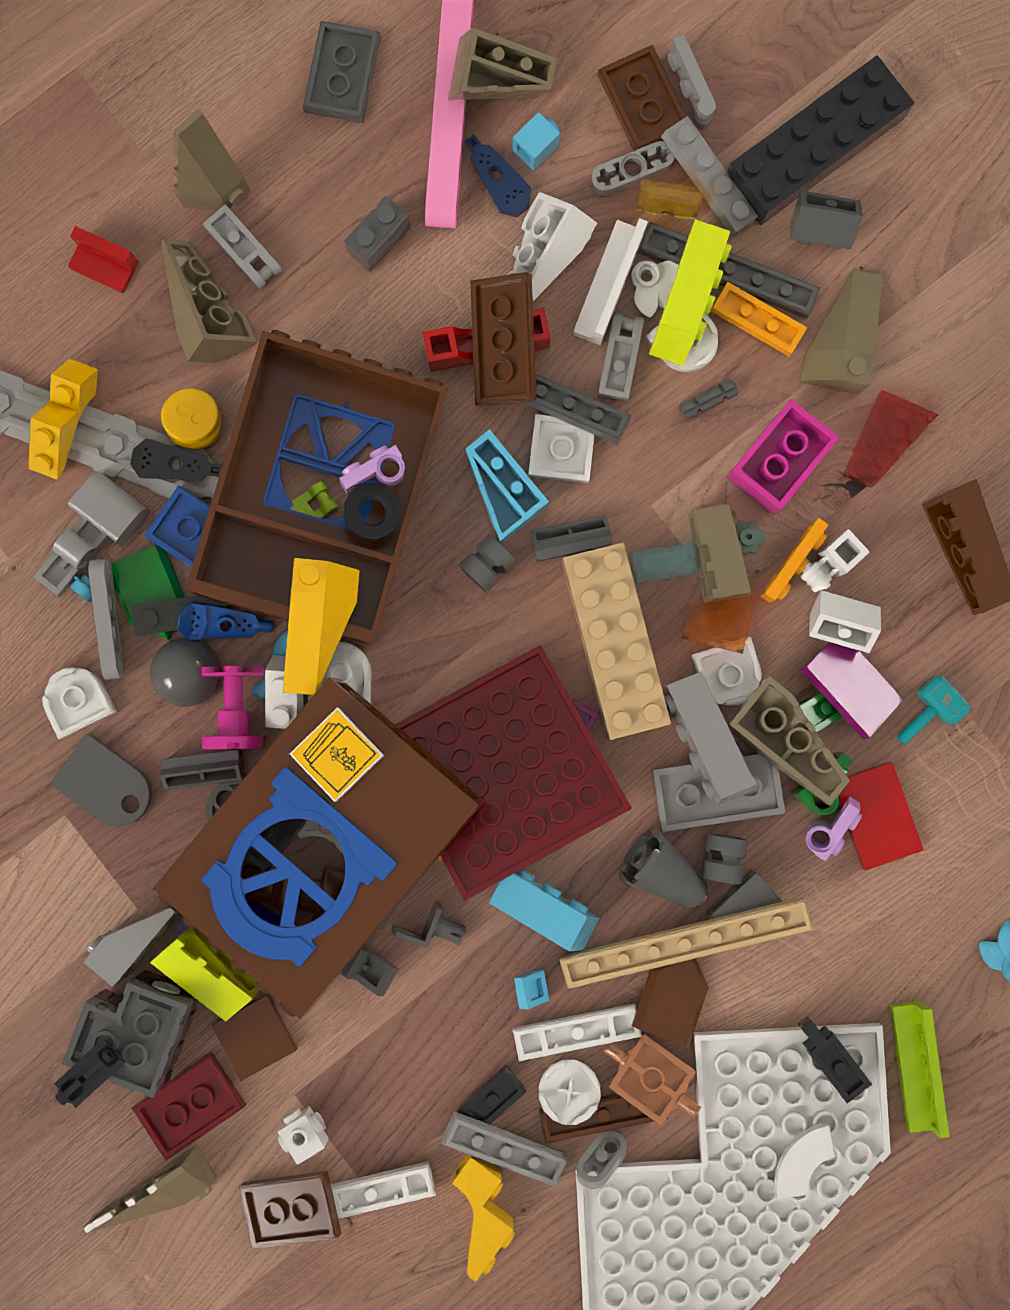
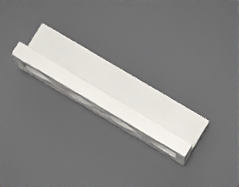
(609, 281)

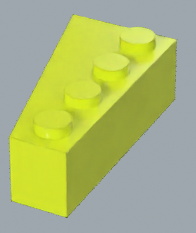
(691, 292)

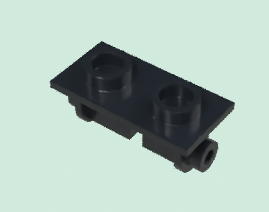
(88, 1074)

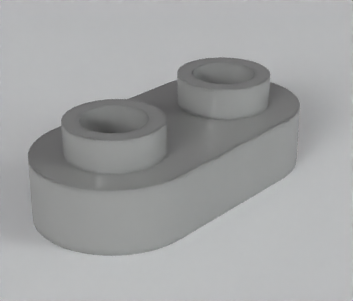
(599, 1161)

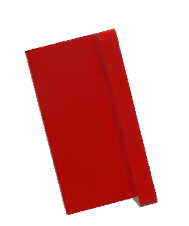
(102, 260)

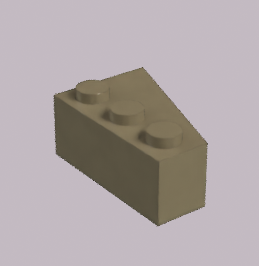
(499, 69)
(718, 553)

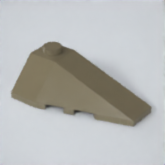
(782, 734)
(168, 1188)

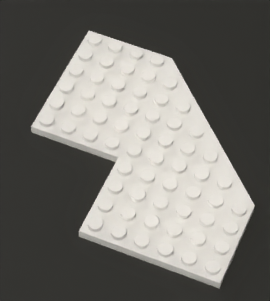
(711, 1225)

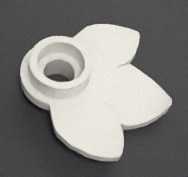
(656, 291)

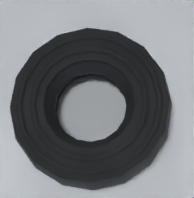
(367, 492)

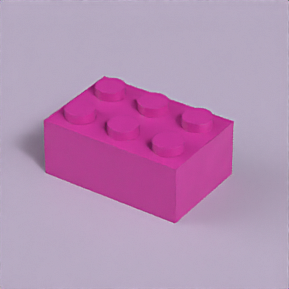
(782, 457)

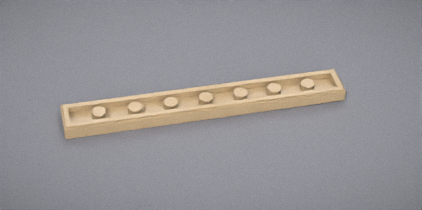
(686, 942)

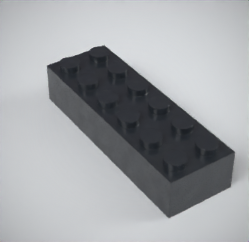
(820, 138)

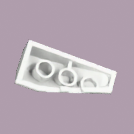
(551, 240)

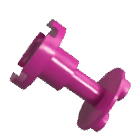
(233, 721)

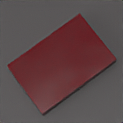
(189, 1106)

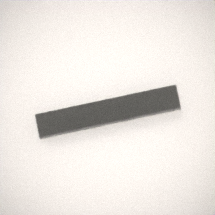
(755, 279)

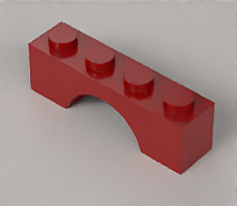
(454, 346)

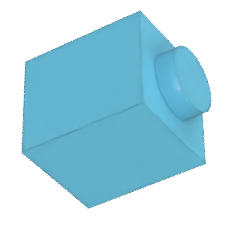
(536, 141)

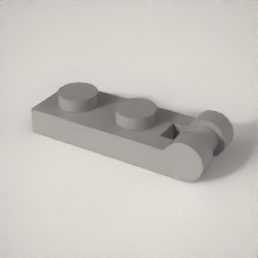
(692, 81)
(241, 246)
(620, 358)

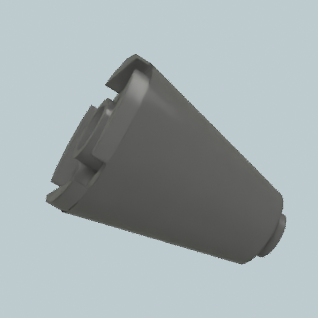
(662, 871)

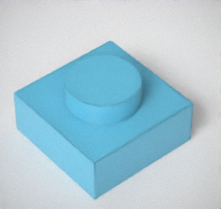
(531, 989)

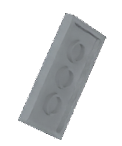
(685, 804)

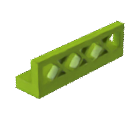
(919, 1068)

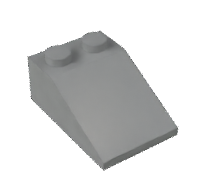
(121, 951)

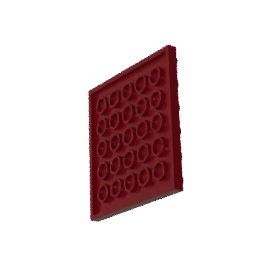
(529, 760)

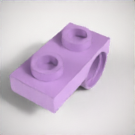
(359, 474)
(846, 818)

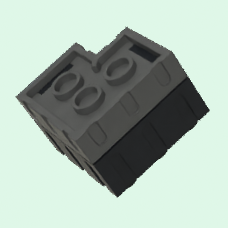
(141, 1026)

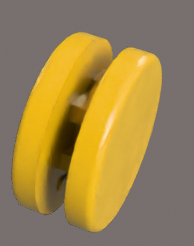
(191, 419)

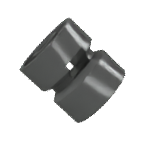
(487, 563)
(724, 858)

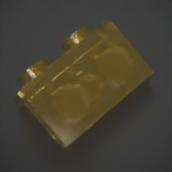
(669, 199)

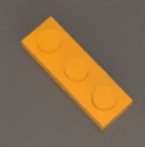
(758, 319)
(795, 561)

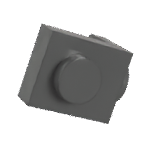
(371, 971)

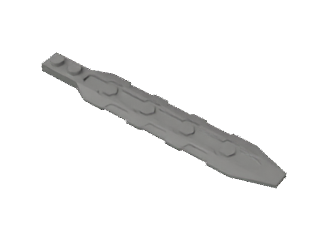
(99, 439)

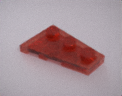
(886, 435)

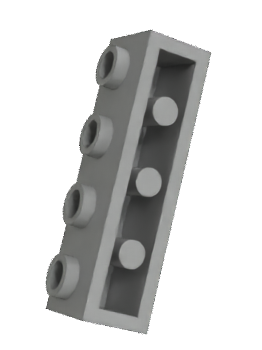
(708, 738)

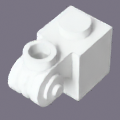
(836, 559)

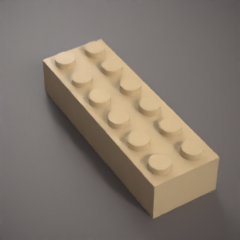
(615, 641)

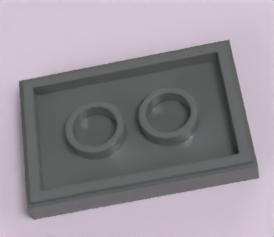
(341, 72)

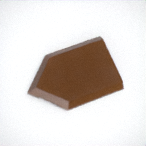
(672, 1002)

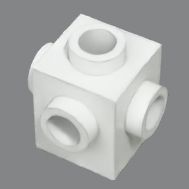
(302, 1134)

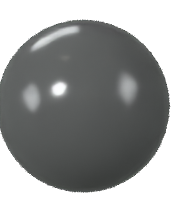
(177, 672)

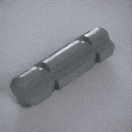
(708, 399)

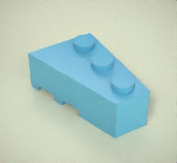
(504, 487)
(545, 911)

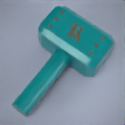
(941, 701)

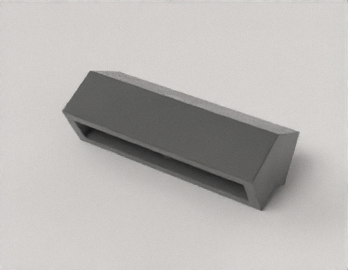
(571, 538)
(202, 769)

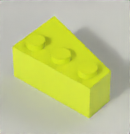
(206, 974)

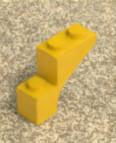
(55, 423)
(490, 1224)

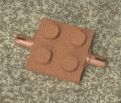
(652, 1079)

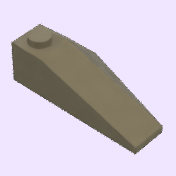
(205, 168)
(202, 314)
(846, 341)

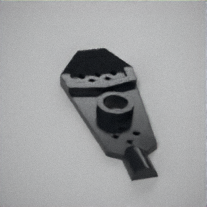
(161, 462)

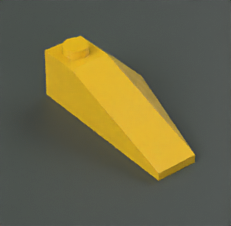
(319, 611)

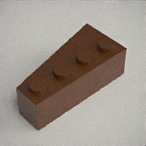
(970, 546)

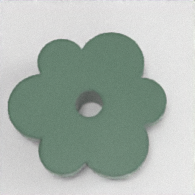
(757, 536)

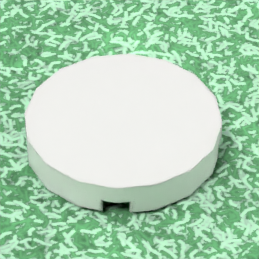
(569, 1092)

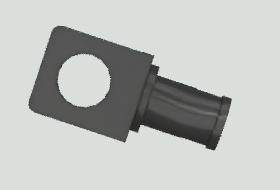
(434, 926)

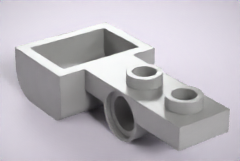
(105, 514)

